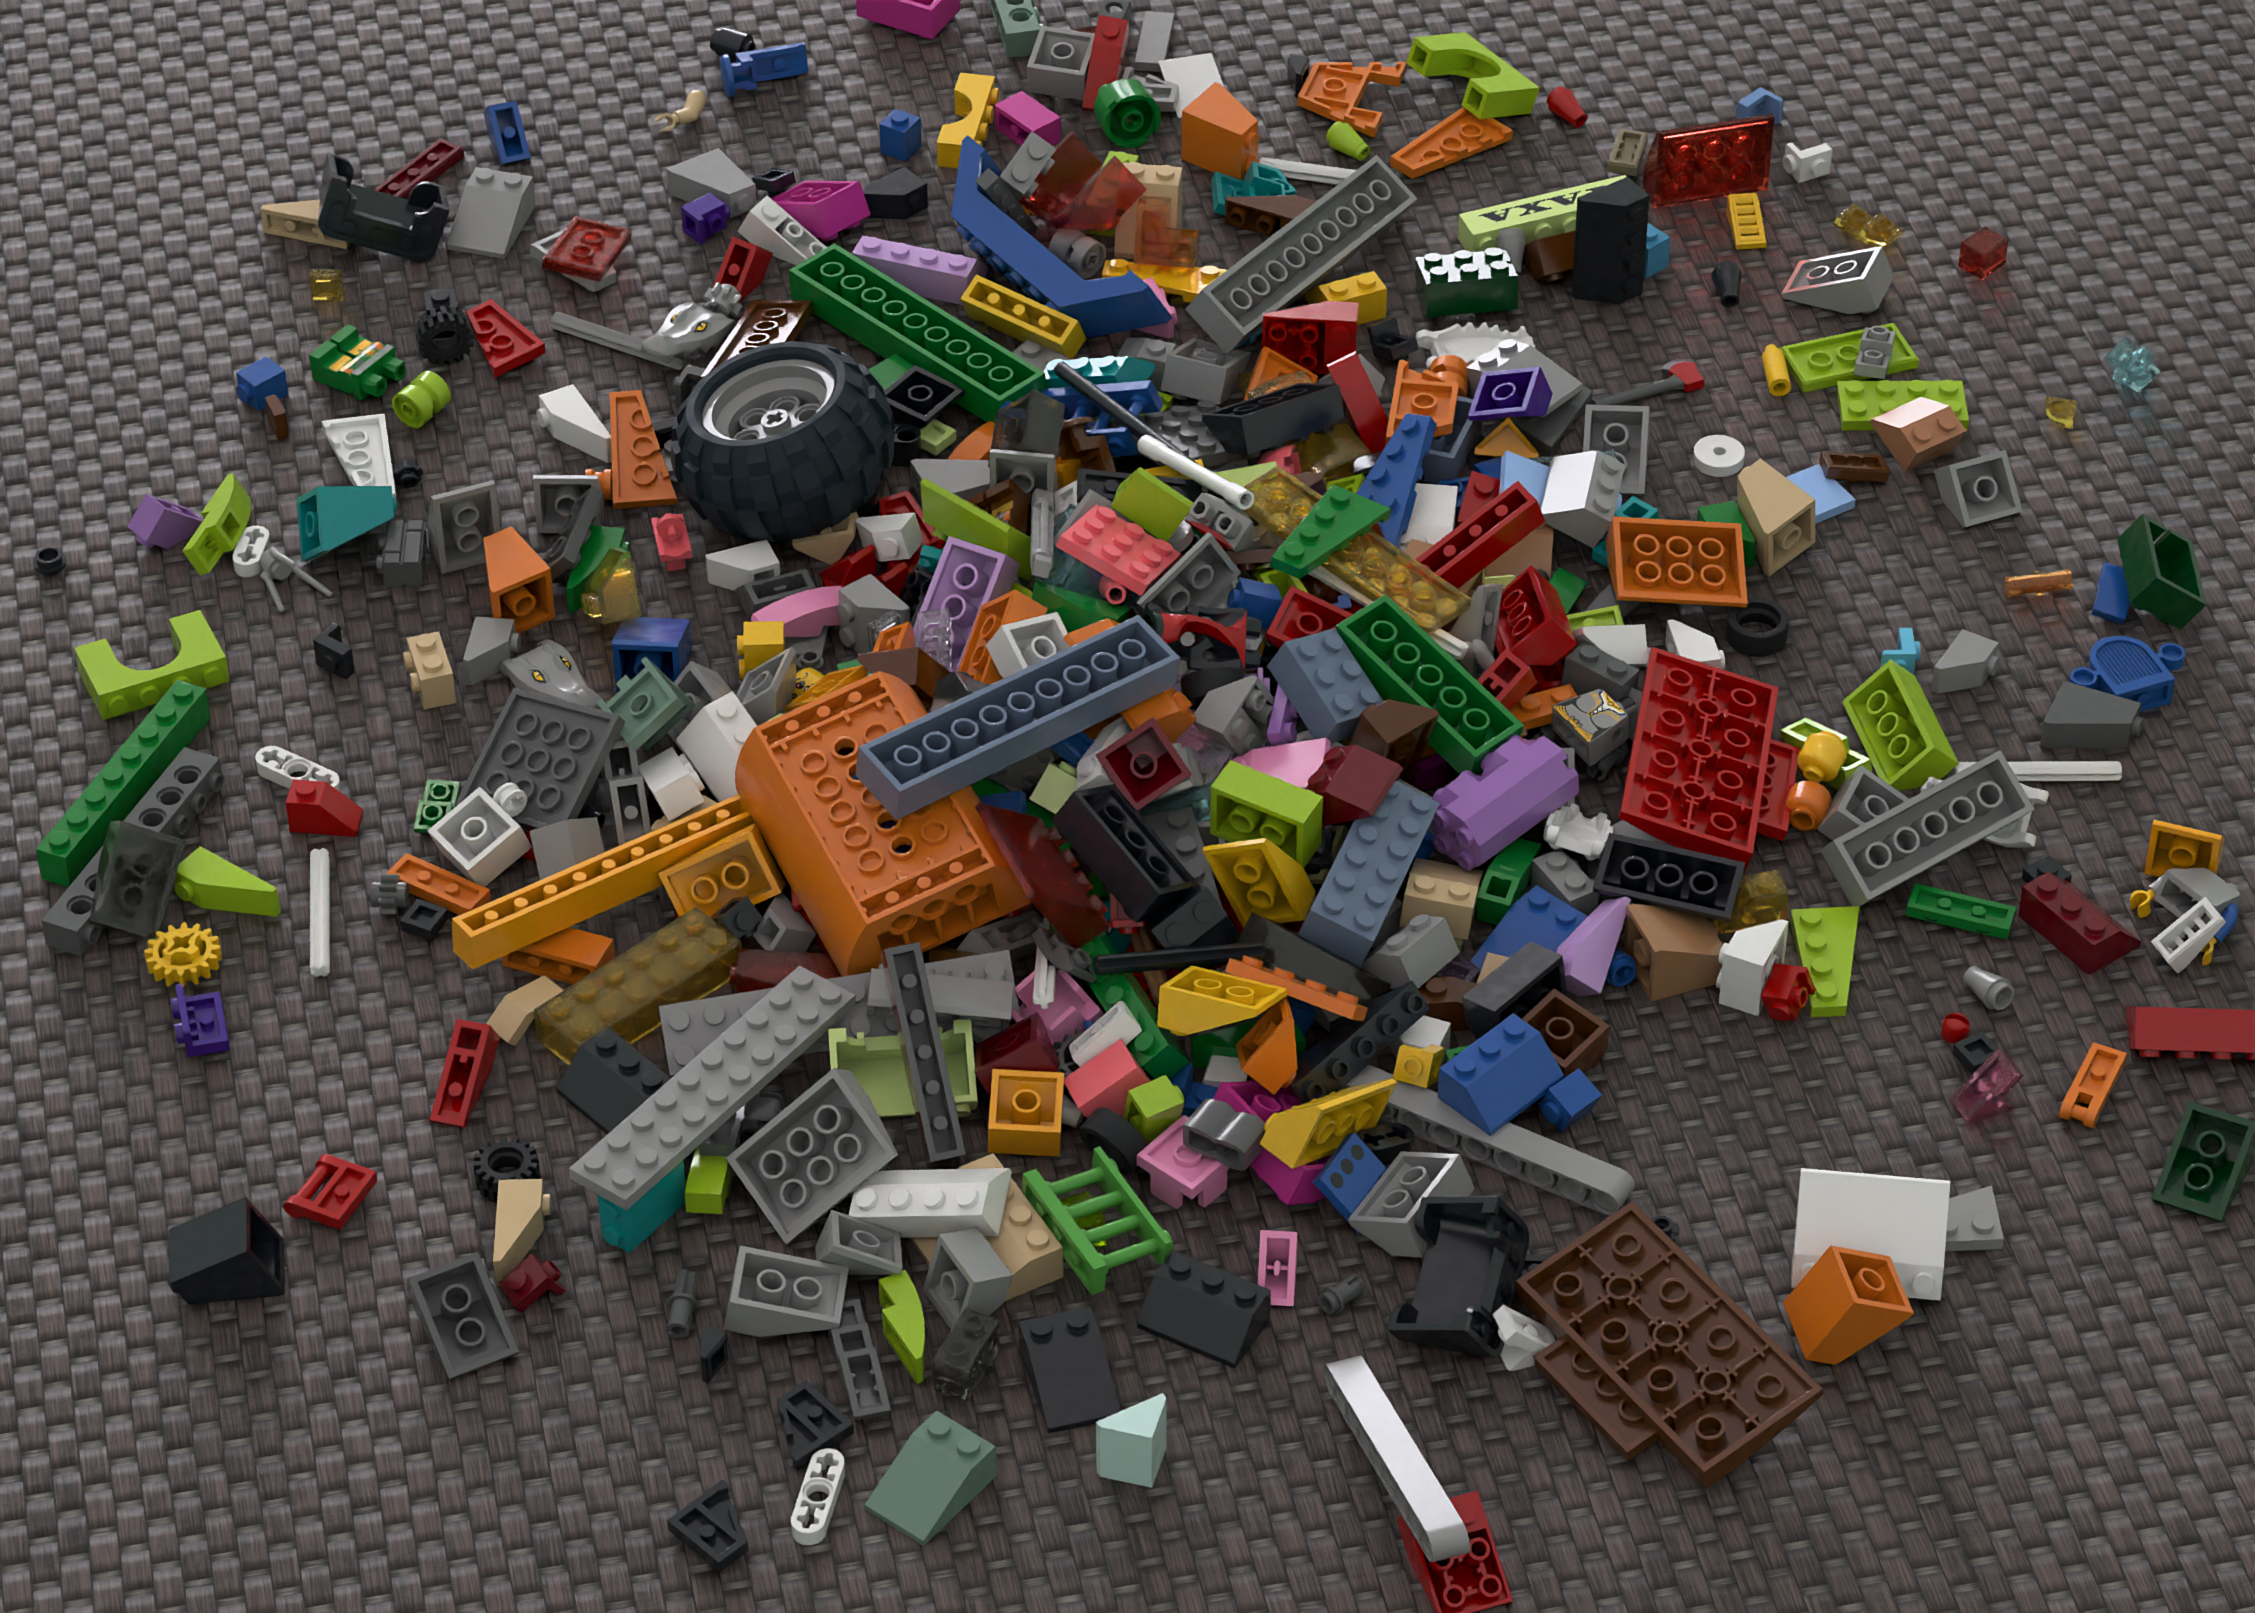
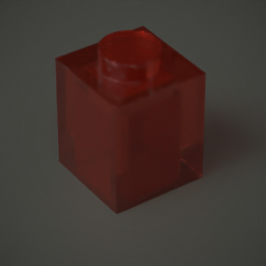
(1983, 252)

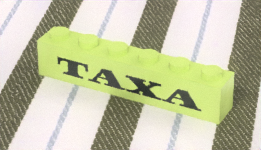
(1536, 215)

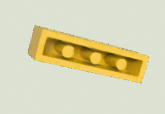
(1022, 317)

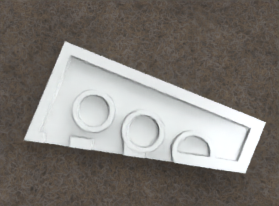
(362, 449)

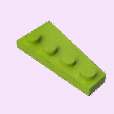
(1826, 947)

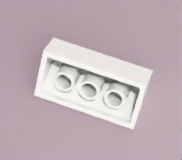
(715, 741)
(933, 1200)

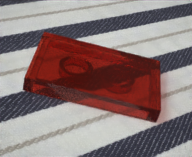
(587, 249)

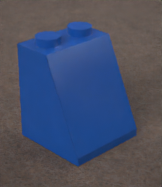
(662, 640)

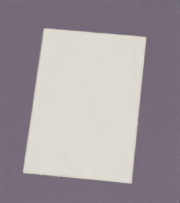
(1193, 76)

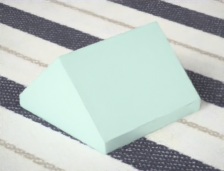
(1132, 1442)

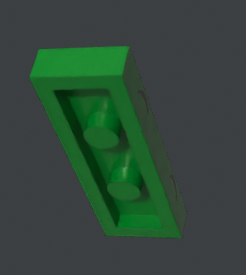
(1961, 911)

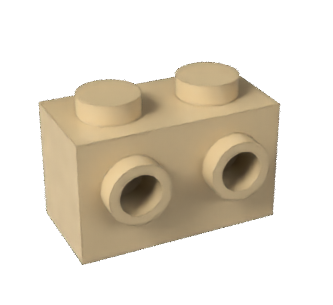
(430, 670)

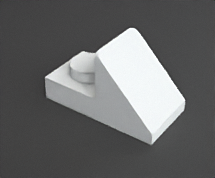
(1521, 1338)

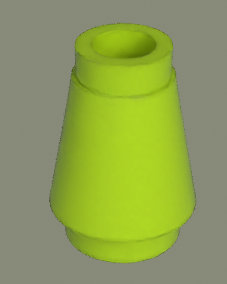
(1346, 140)

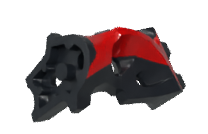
(1222, 635)

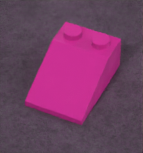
(825, 206)

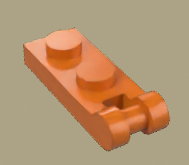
(2093, 1084)

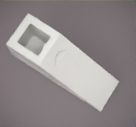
(779, 233)

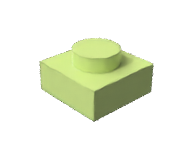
(937, 437)

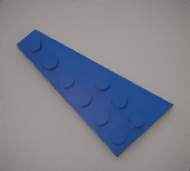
(1397, 471)

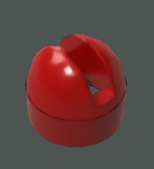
(1955, 1027)

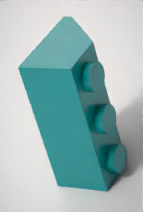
(1102, 370)

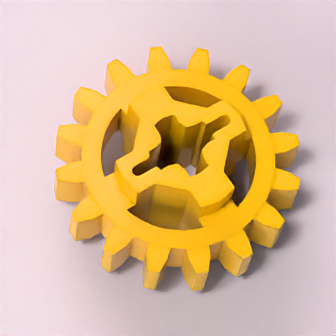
(183, 954)

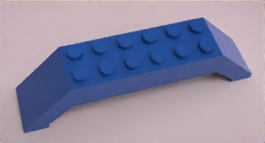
(1098, 304)

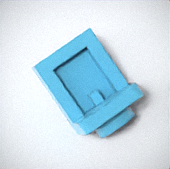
(1906, 653)

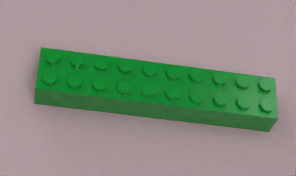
(902, 323)

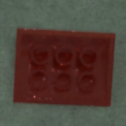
(1709, 160)
(1047, 873)

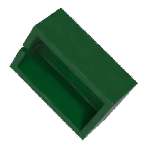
(1466, 282)
(2161, 575)

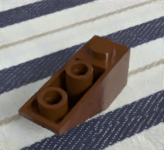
(1264, 213)

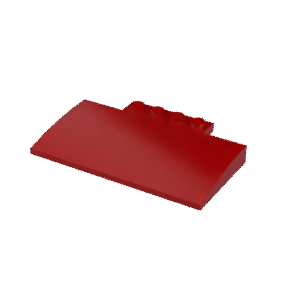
(1706, 760)

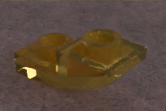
(1865, 228)

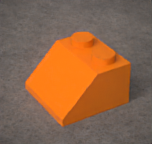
(1270, 1048)

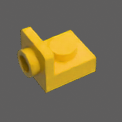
(1419, 1065)

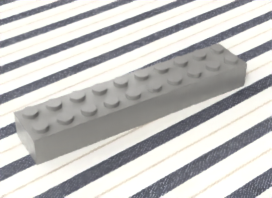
(1301, 254)

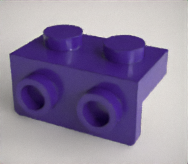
(201, 1022)

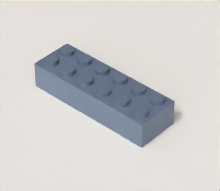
(1368, 874)

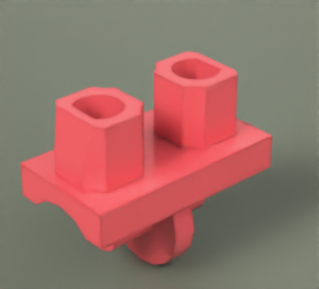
(672, 540)

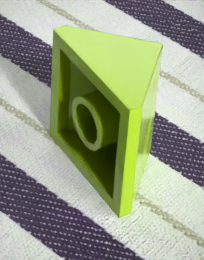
(1151, 504)

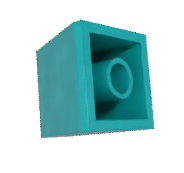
(339, 514)
(633, 1226)

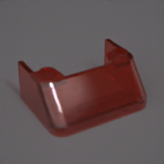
(1068, 204)

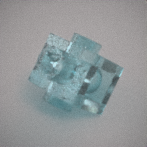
(2138, 365)

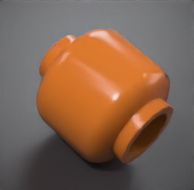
(1808, 804)

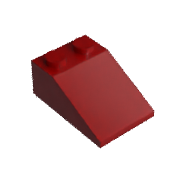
(1303, 616)

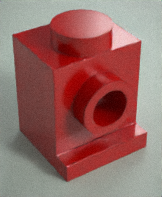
(1787, 991)

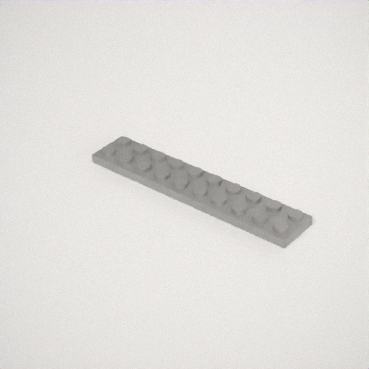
(697, 1023)
(711, 1088)

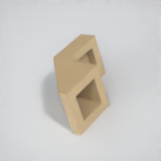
(517, 1008)

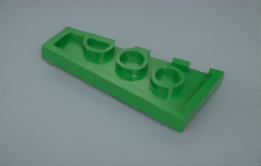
(1327, 528)

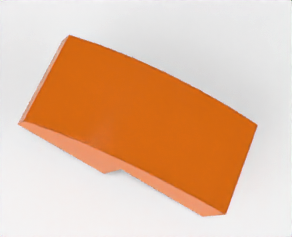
(976, 445)

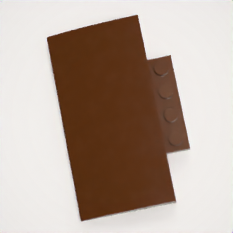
(1660, 1349)

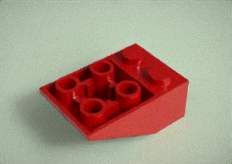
(1312, 333)
(1468, 1580)

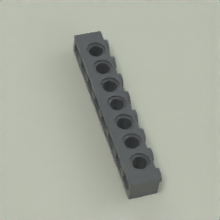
(165, 808)

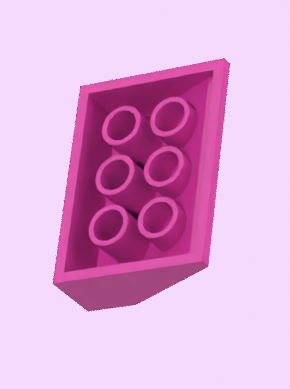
(1290, 1184)

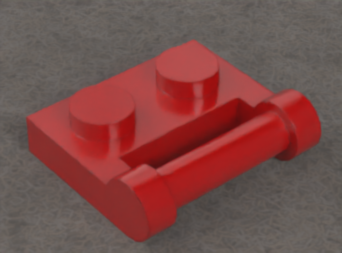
(339, 1196)

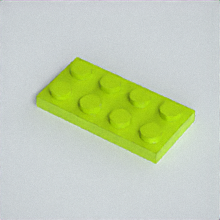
(1865, 400)

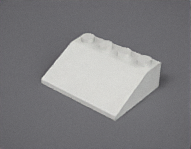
(1876, 1216)

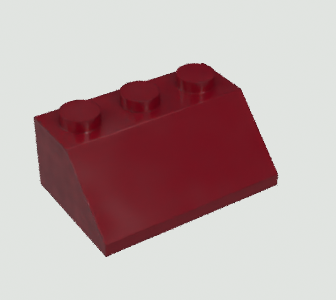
(2074, 923)

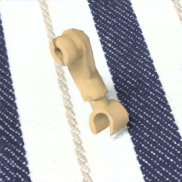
(693, 107)

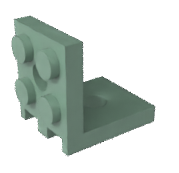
(647, 705)

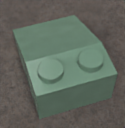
(933, 1478)

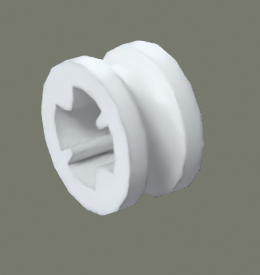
(510, 791)

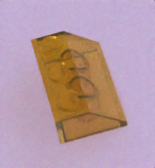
(612, 589)

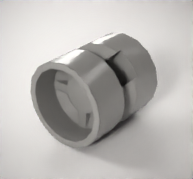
(1078, 252)

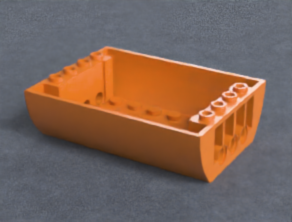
(831, 841)

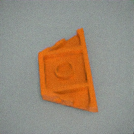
(1423, 395)

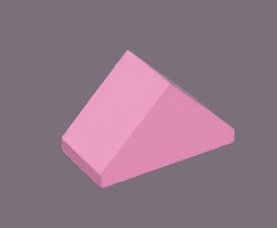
(1278, 1265)

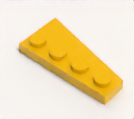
(1173, 280)

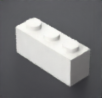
(672, 783)

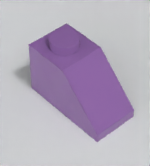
(163, 522)

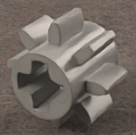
(723, 300)

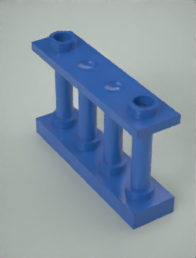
(1135, 396)

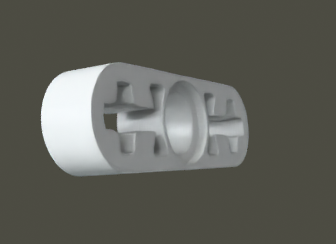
(278, 765)
(820, 1510)

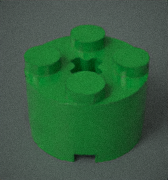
(1127, 112)

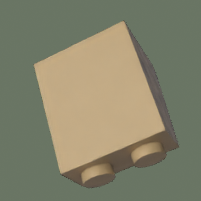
(1159, 182)
(1776, 514)

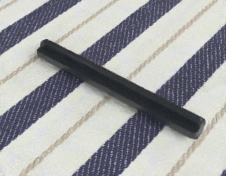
(1176, 958)

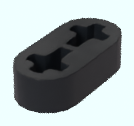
(1387, 1140)

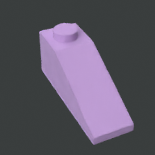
(1591, 947)

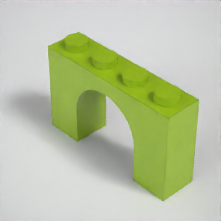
(1493, 85)
(124, 690)

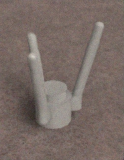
(279, 567)

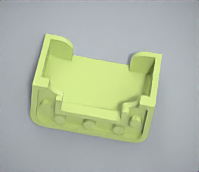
(882, 1072)

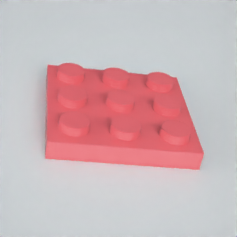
(1118, 549)

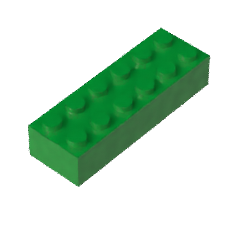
(1416, 670)

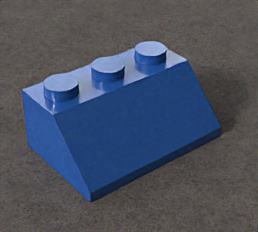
(1499, 1075)

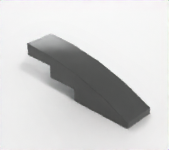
(859, 1364)

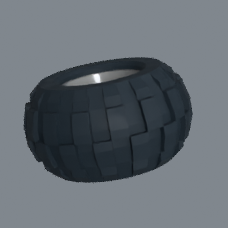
(782, 441)

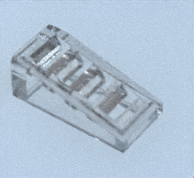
(943, 644)

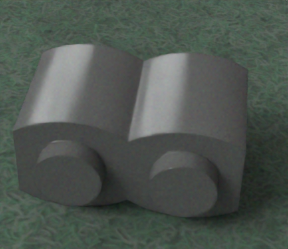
(1224, 1134)

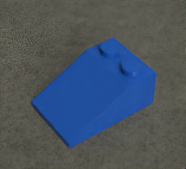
(1532, 918)

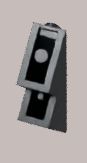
(1356, 1043)

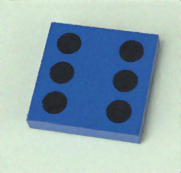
(1349, 1175)

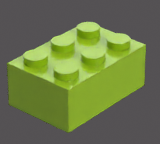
(1259, 806)

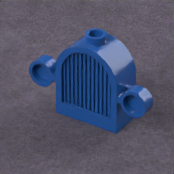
(2131, 670)

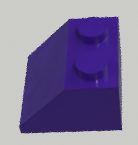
(1511, 395)

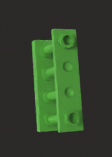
(1076, 1242)

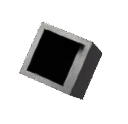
(226, 1256)

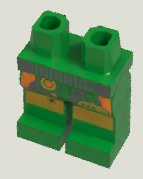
(356, 364)

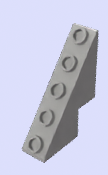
(625, 792)

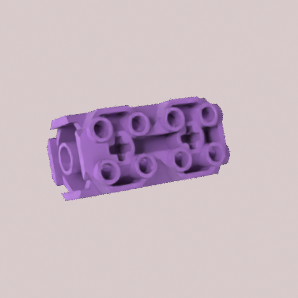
(1513, 794)

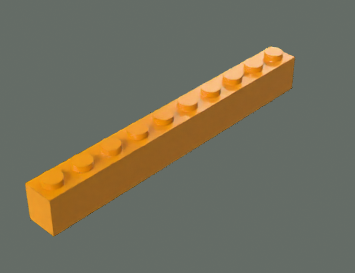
(590, 885)

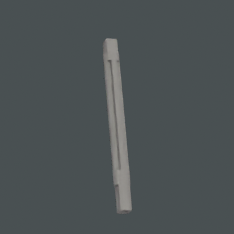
(1042, 532)

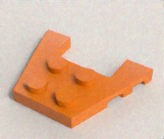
(1337, 88)

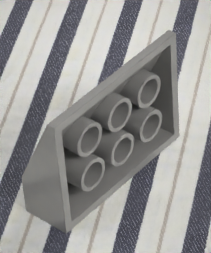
(813, 1153)

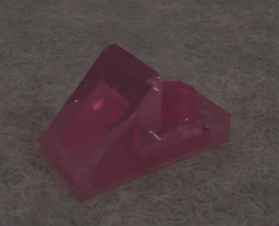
(1986, 1089)

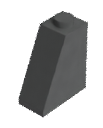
(2090, 719)

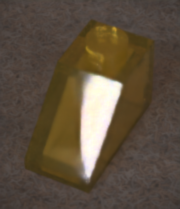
(1760, 902)

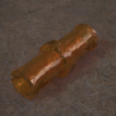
(2038, 583)

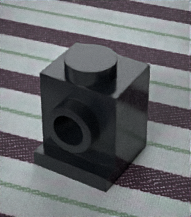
(738, 917)

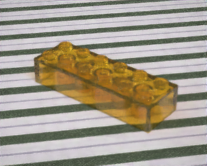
(625, 994)

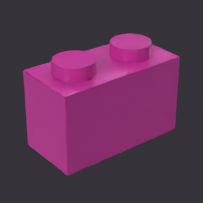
(1021, 115)

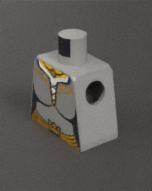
(1593, 723)

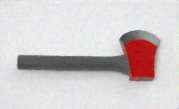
(1680, 375)

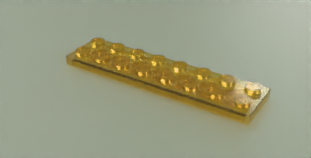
(1368, 562)

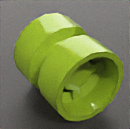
(421, 399)

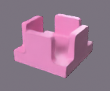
(1066, 1013)
(1181, 1171)

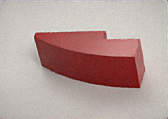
(1360, 401)

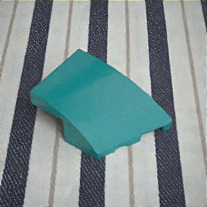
(1258, 181)

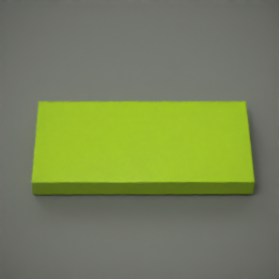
(1833, 359)

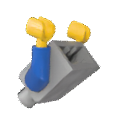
(2182, 889)

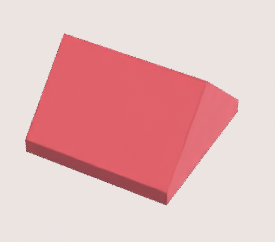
(1106, 1080)

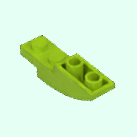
(222, 525)

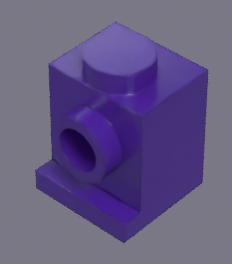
(704, 217)

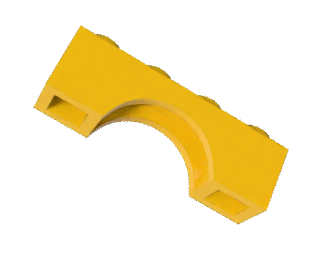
(975, 102)

